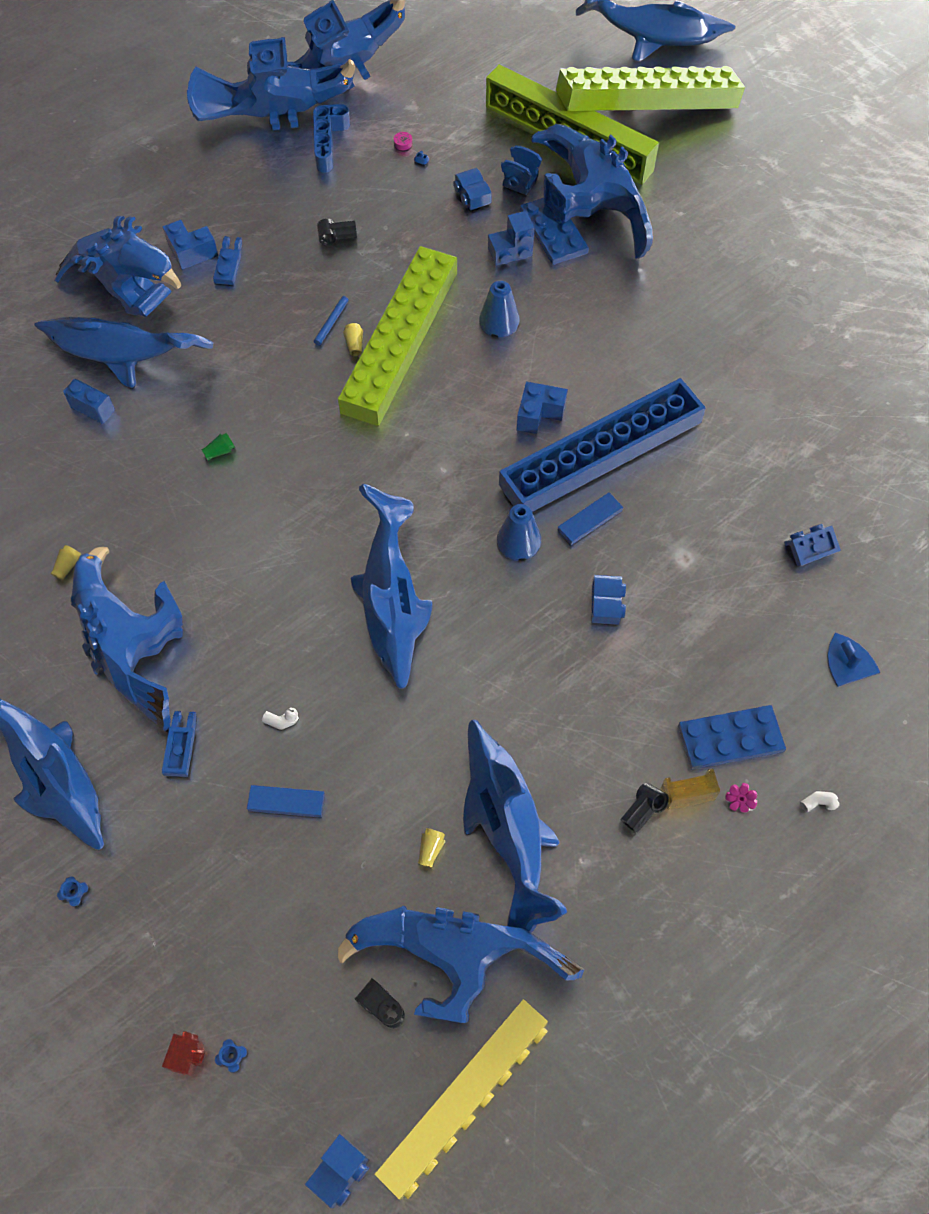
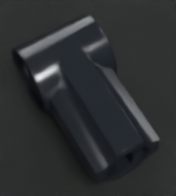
(330, 231)
(648, 800)

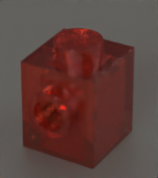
(184, 1054)

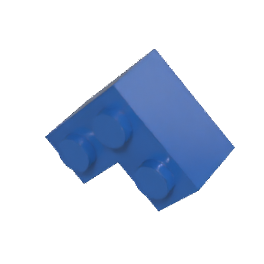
(514, 242)
(190, 247)
(539, 402)
(339, 1169)

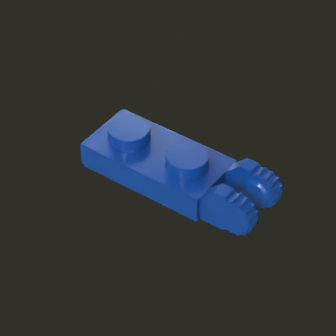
(228, 262)
(179, 746)

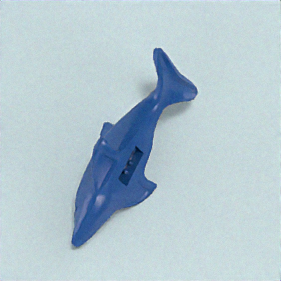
(660, 24)
(115, 343)
(389, 598)
(51, 774)
(508, 815)

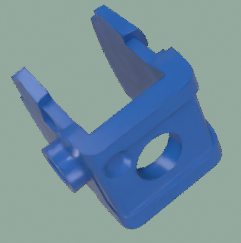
(523, 171)

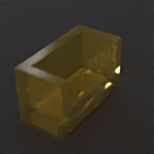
(691, 790)

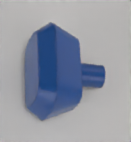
(421, 158)

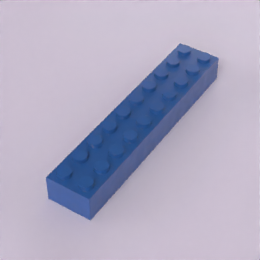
(602, 446)

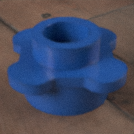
(65, 891)
(223, 1056)

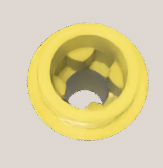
(353, 335)
(65, 562)
(431, 845)

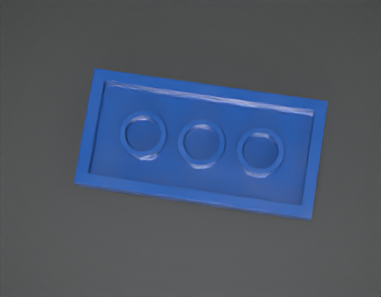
(557, 239)
(731, 737)

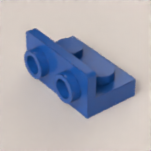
(813, 545)

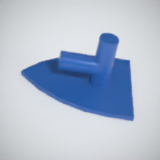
(849, 661)

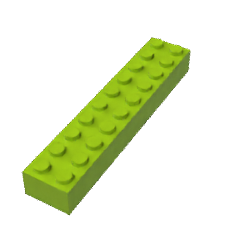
(649, 88)
(541, 108)
(398, 336)

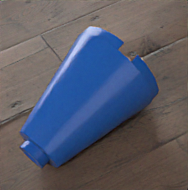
(499, 311)
(519, 534)

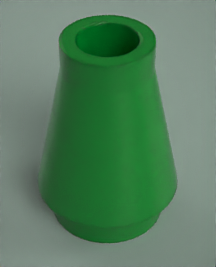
(219, 446)

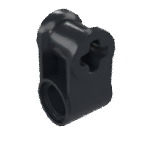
(378, 1001)

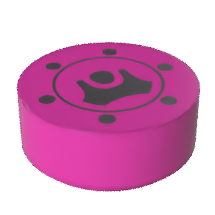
(403, 141)

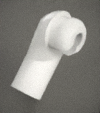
(283, 721)
(822, 798)

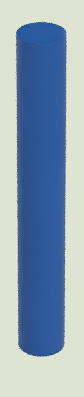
(331, 320)

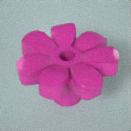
(741, 797)

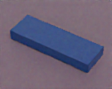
(590, 518)
(286, 801)

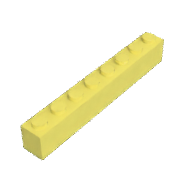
(461, 1099)

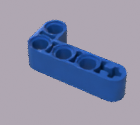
(328, 119)

